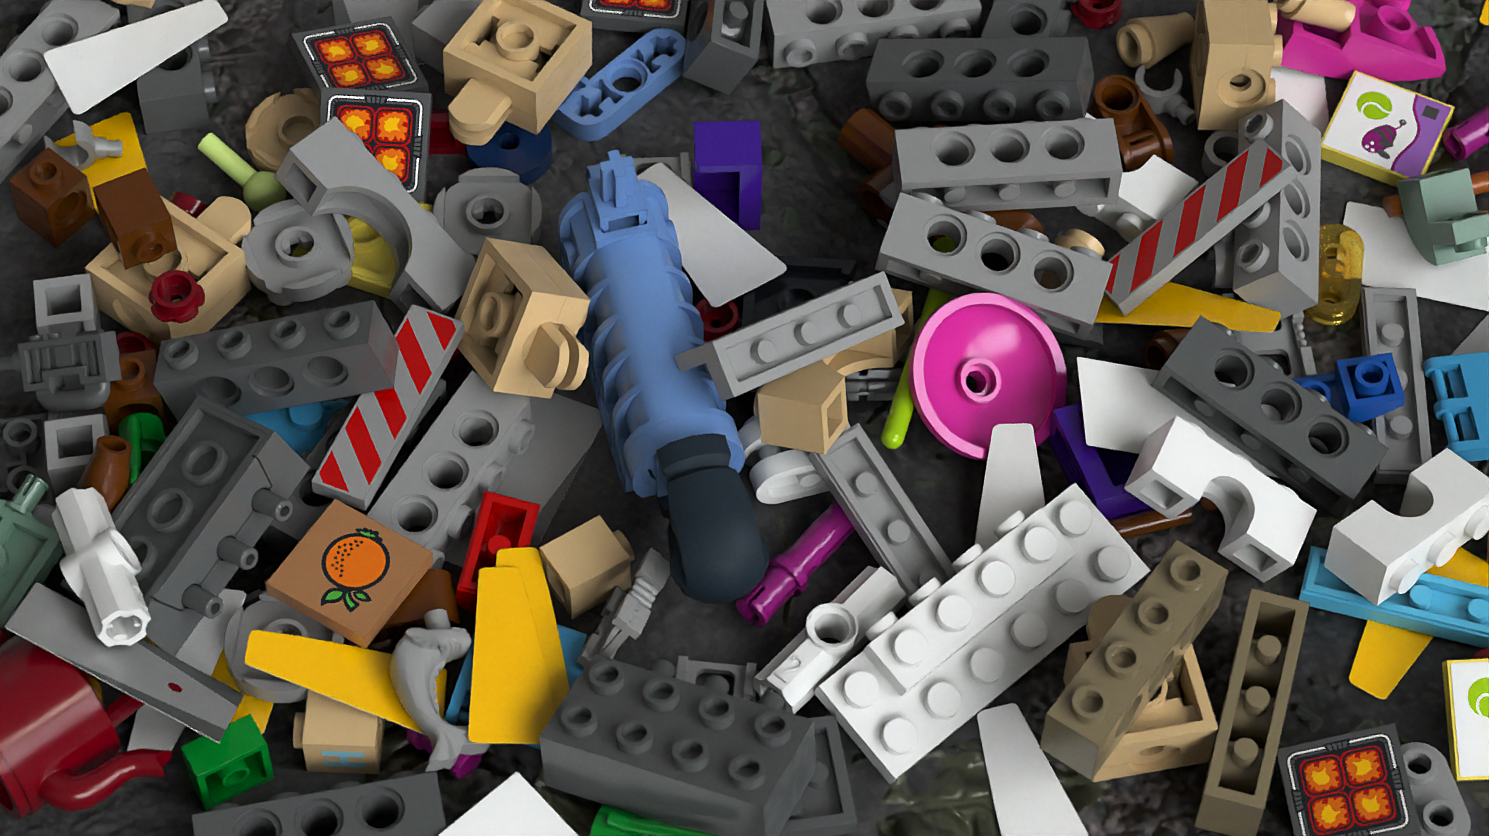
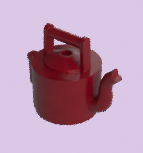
(60, 735)

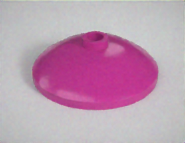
(1007, 354)

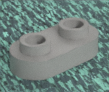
(1435, 792)

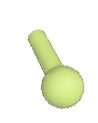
(259, 188)

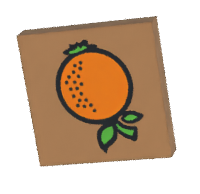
(349, 573)

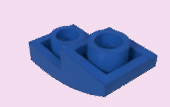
(1360, 387)

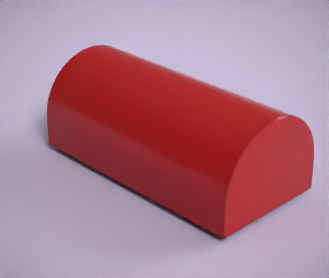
(499, 525)

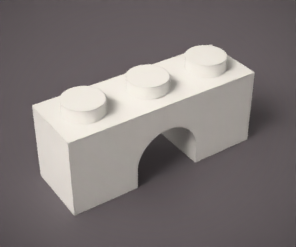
(1143, 197)
(1260, 516)
(1388, 552)

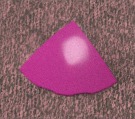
(1378, 43)

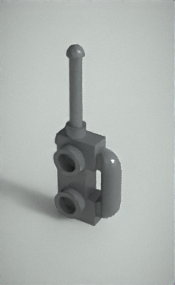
(44, 363)

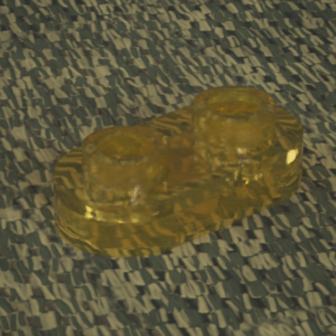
(1338, 279)

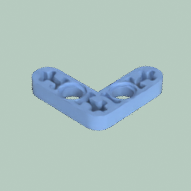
(618, 104)

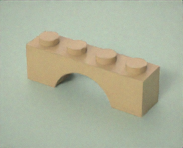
(810, 404)

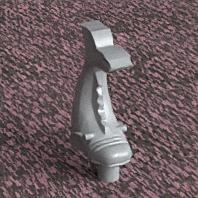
(413, 676)

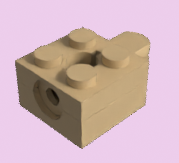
(1233, 60)
(513, 66)
(206, 250)
(526, 336)
(1175, 724)

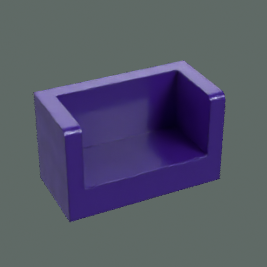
(730, 169)
(1096, 470)

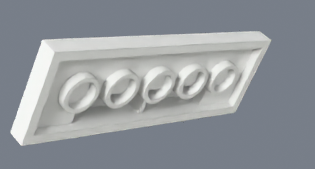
(978, 630)

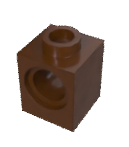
(52, 197)
(135, 218)
(135, 390)

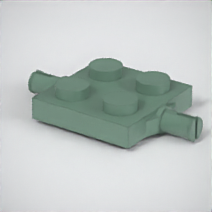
(26, 547)

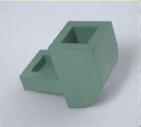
(1444, 215)

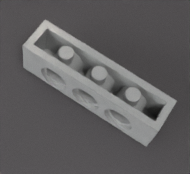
(836, 30)
(27, 87)
(1011, 164)
(1280, 240)
(961, 272)
(447, 458)

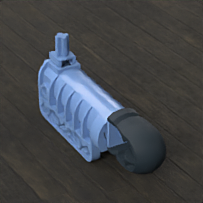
(660, 423)

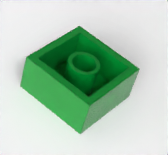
(230, 766)

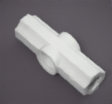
(100, 567)
(810, 661)

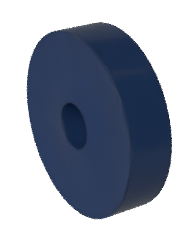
(528, 159)

